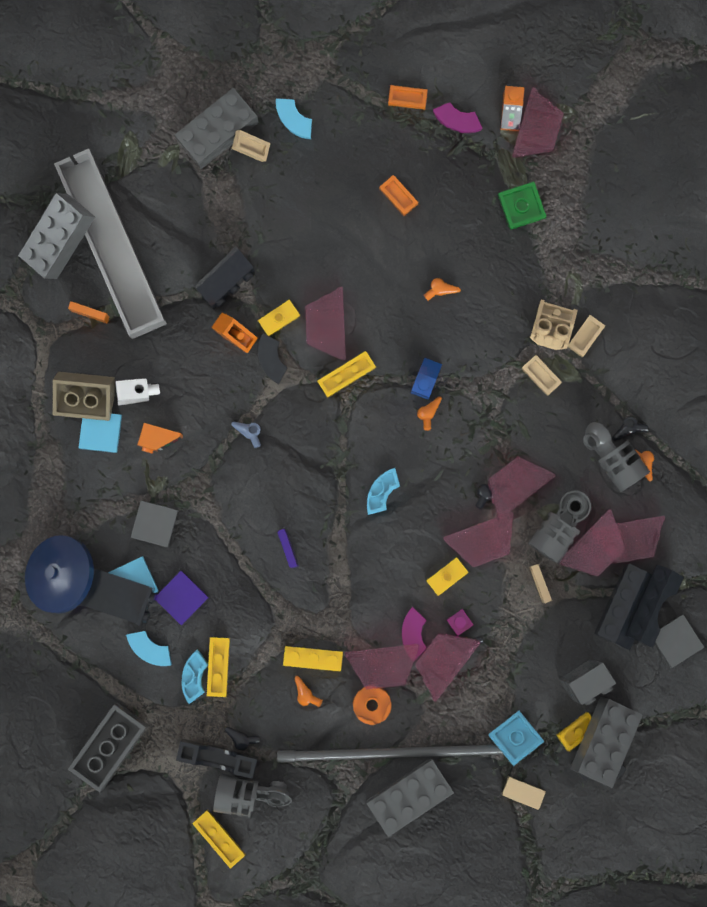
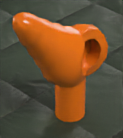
(440, 288)
(427, 412)
(648, 458)
(305, 695)

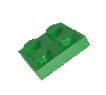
(522, 205)

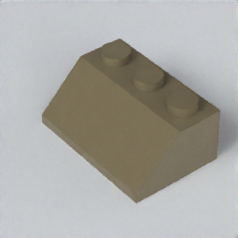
(83, 396)

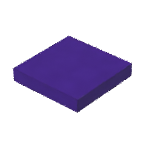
(288, 549)
(181, 597)

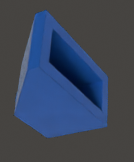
(426, 378)

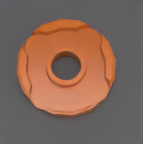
(375, 716)

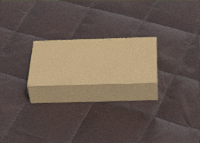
(251, 145)
(586, 336)
(541, 375)
(540, 583)
(523, 793)

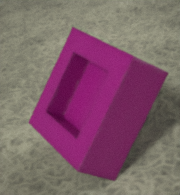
(459, 622)

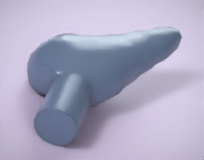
(250, 431)

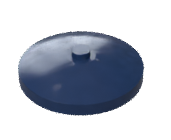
(59, 574)

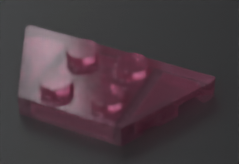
(538, 126)
(326, 324)
(516, 484)
(639, 538)
(483, 541)
(596, 547)
(444, 660)
(383, 666)

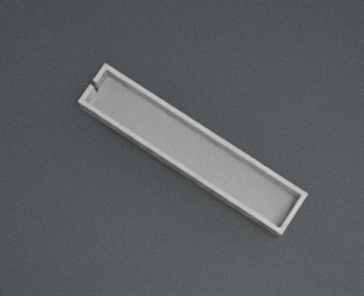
(112, 245)

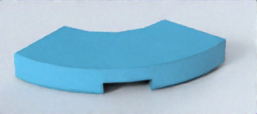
(293, 119)
(380, 490)
(148, 650)
(192, 676)

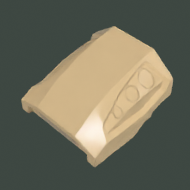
(553, 326)

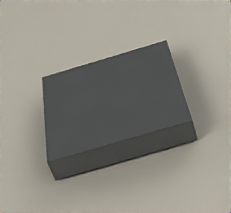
(154, 524)
(678, 641)

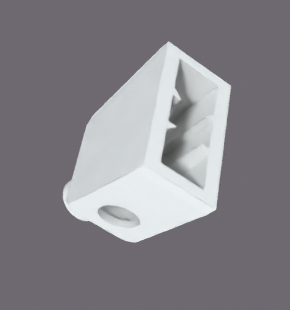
(126, 391)

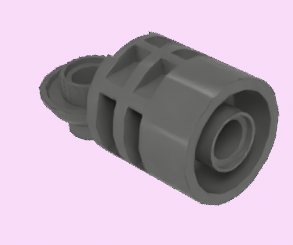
(620, 463)
(560, 528)
(248, 793)

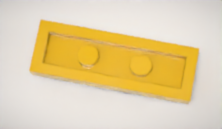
(346, 374)
(313, 658)
(218, 667)
(219, 839)

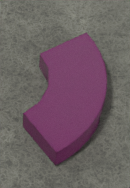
(457, 120)
(412, 630)

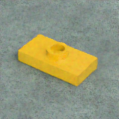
(279, 318)
(447, 576)
(574, 733)

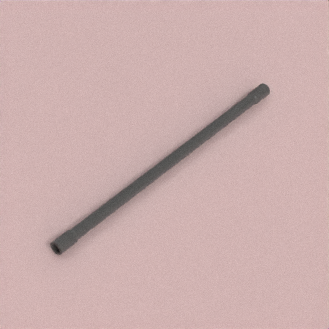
(293, 755)

